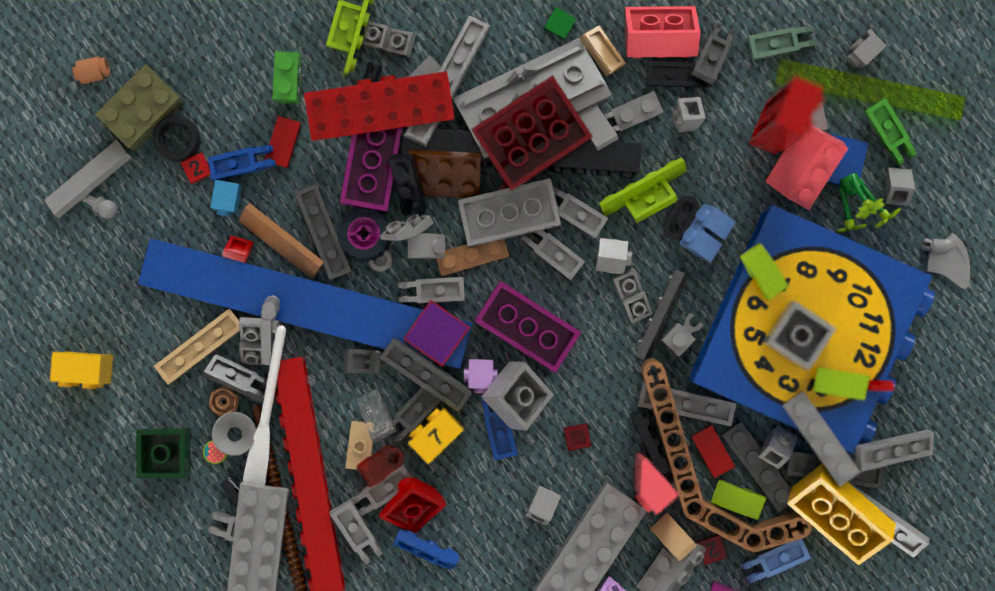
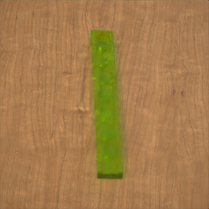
(874, 89)

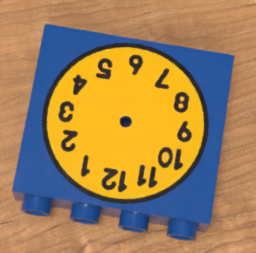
(843, 283)

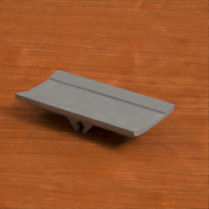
(568, 64)

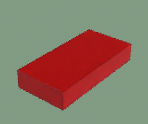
(283, 141)
(712, 451)

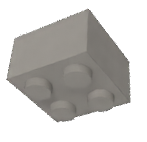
(799, 335)
(517, 395)

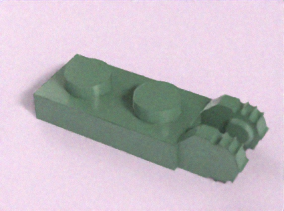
(779, 42)

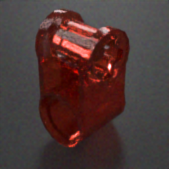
(377, 467)

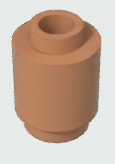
(91, 69)

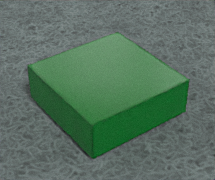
(560, 23)

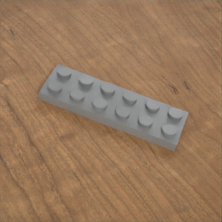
(258, 538)

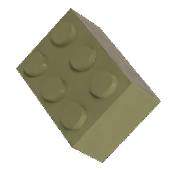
(139, 107)

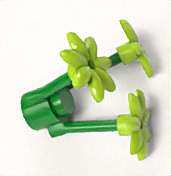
(852, 186)

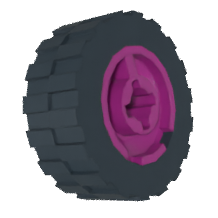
(351, 230)

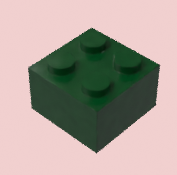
(163, 453)

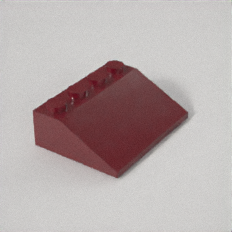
(532, 133)

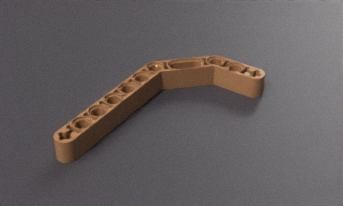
(693, 494)

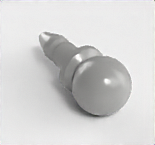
(105, 208)

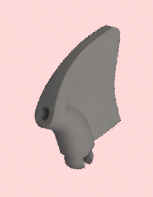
(948, 258)

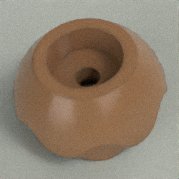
(216, 401)

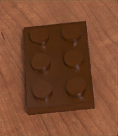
(448, 173)

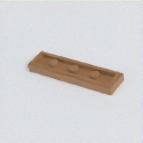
(280, 241)

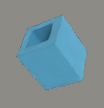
(226, 198)

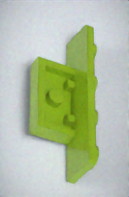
(346, 30)
(647, 194)

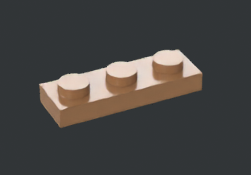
(466, 257)

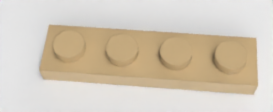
(198, 346)

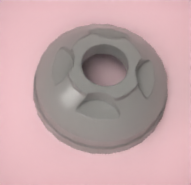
(221, 430)

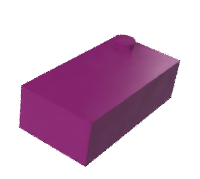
(368, 170)
(527, 326)

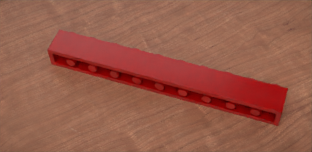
(309, 476)

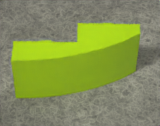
(764, 270)
(841, 383)
(738, 499)

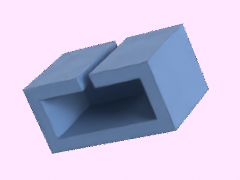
(701, 233)

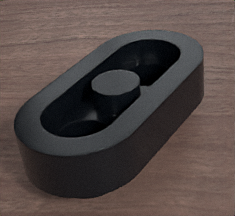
(680, 218)

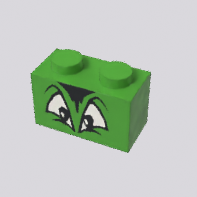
(287, 77)

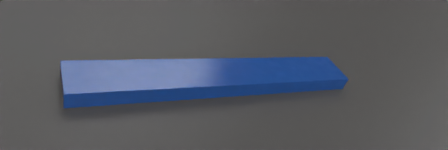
(301, 300)

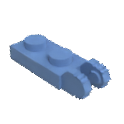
(777, 559)

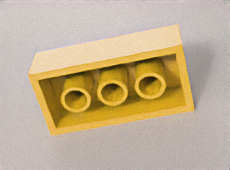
(842, 515)

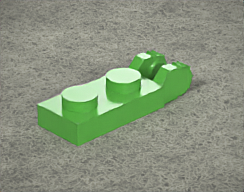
(889, 130)

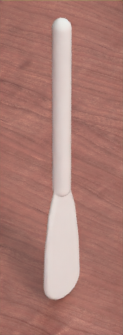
(258, 455)

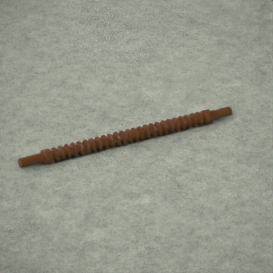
(289, 540)

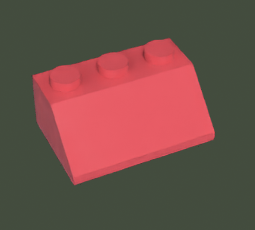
(662, 32)
(806, 166)
(651, 487)

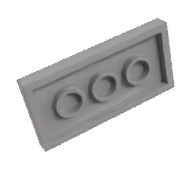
(509, 212)

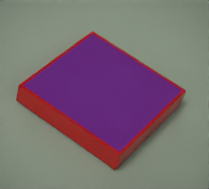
(436, 333)

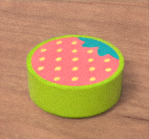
(212, 454)

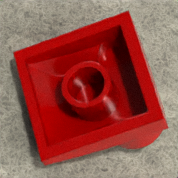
(413, 505)

